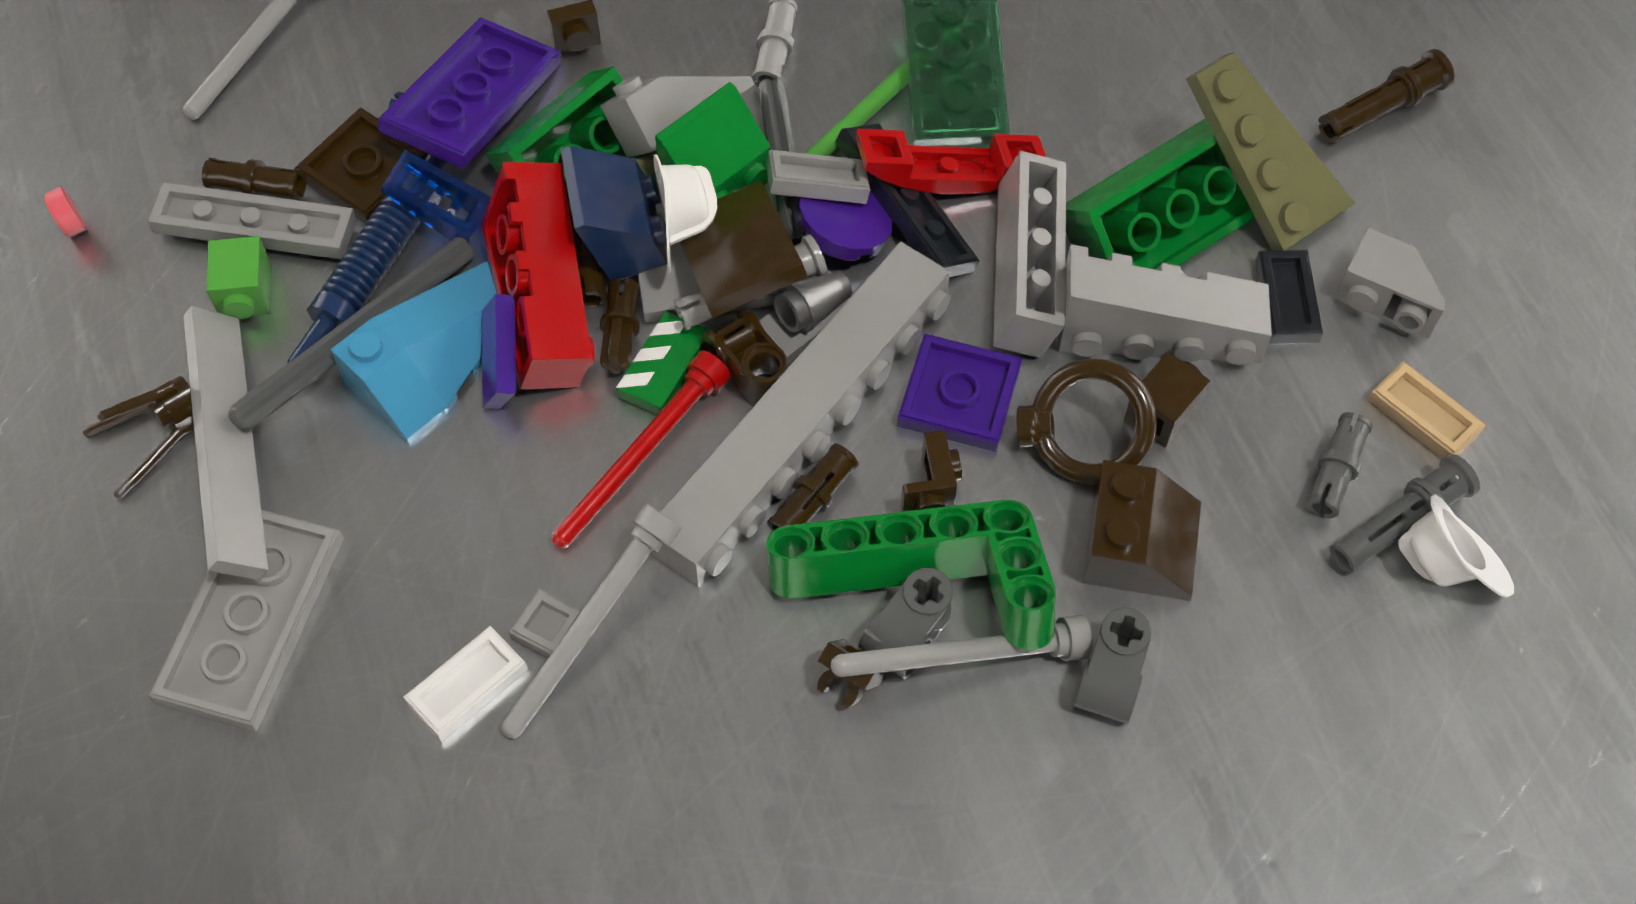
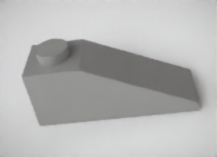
(651, 105)

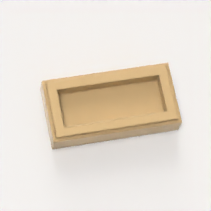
(1426, 411)

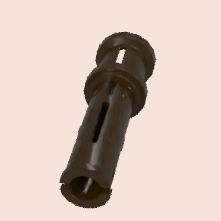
(1402, 89)

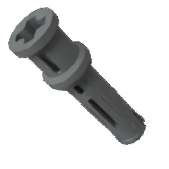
(1414, 505)

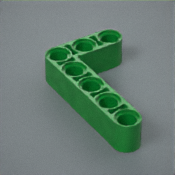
(957, 540)

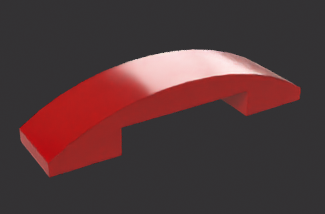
(941, 167)

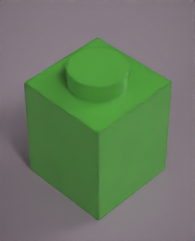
(239, 277)

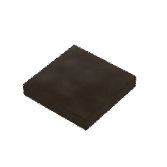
(355, 164)

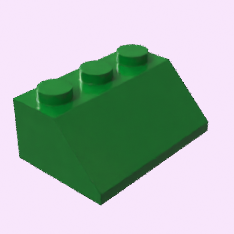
(567, 121)

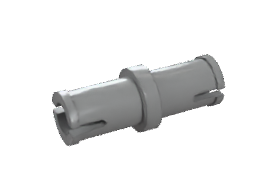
(775, 40)

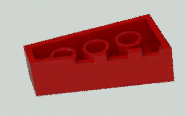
(536, 262)

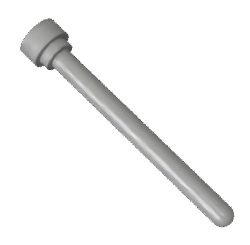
(236, 58)
(650, 534)
(1070, 642)

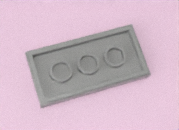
(247, 628)

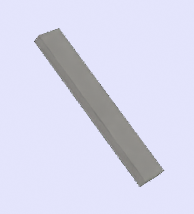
(223, 450)

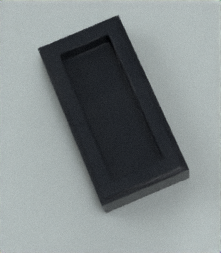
(1291, 296)

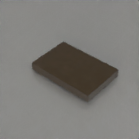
(742, 252)

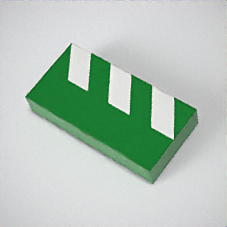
(661, 364)

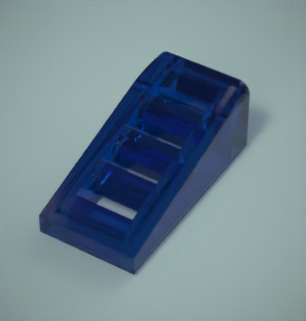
(446, 185)

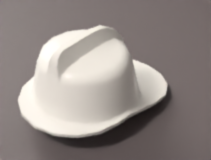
(686, 200)
(1451, 552)

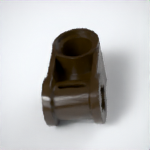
(747, 353)

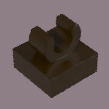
(856, 684)

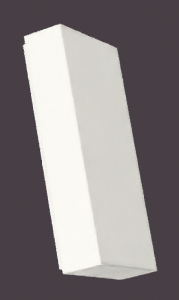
(465, 683)

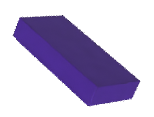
(498, 351)

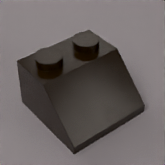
(1142, 532)

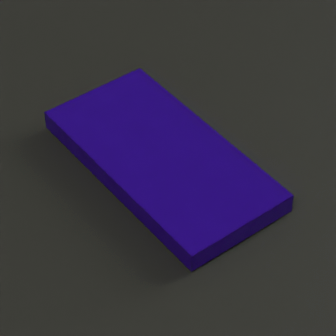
(470, 92)

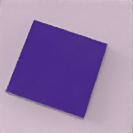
(960, 392)

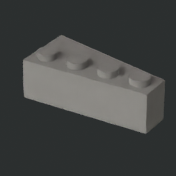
(1160, 311)

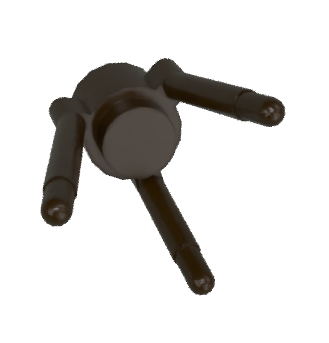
(168, 405)

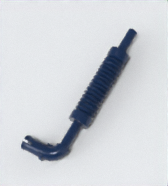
(364, 262)

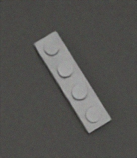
(228, 214)

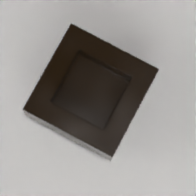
(574, 27)

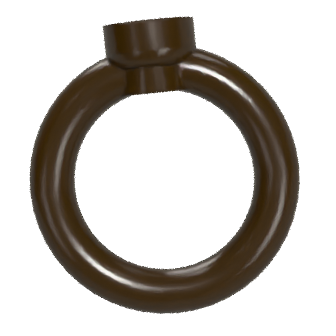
(1037, 423)

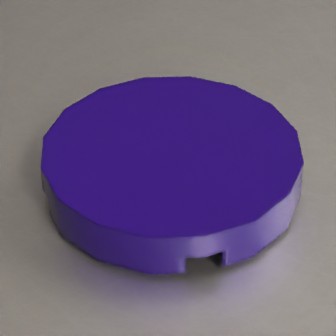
(845, 228)

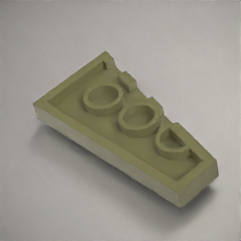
(1269, 158)

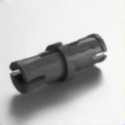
(1339, 465)

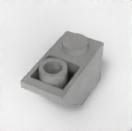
(1393, 284)

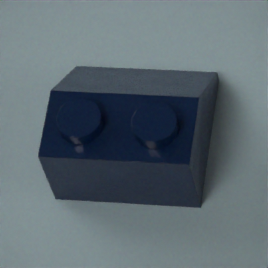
(615, 211)

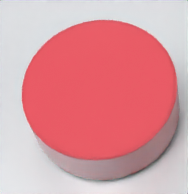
(64, 212)

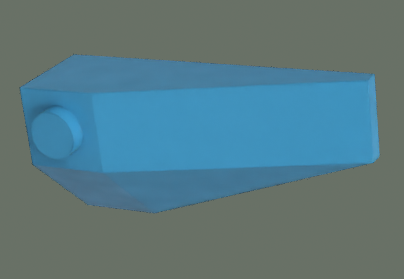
(419, 352)

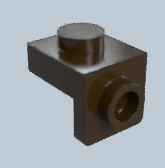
(941, 470)

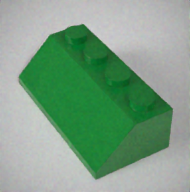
(1161, 204)

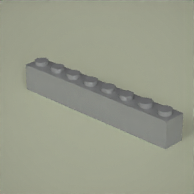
(801, 412)

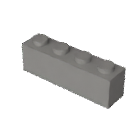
(1030, 255)

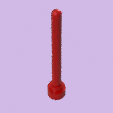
(704, 376)

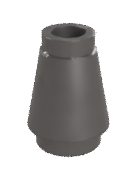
(811, 300)

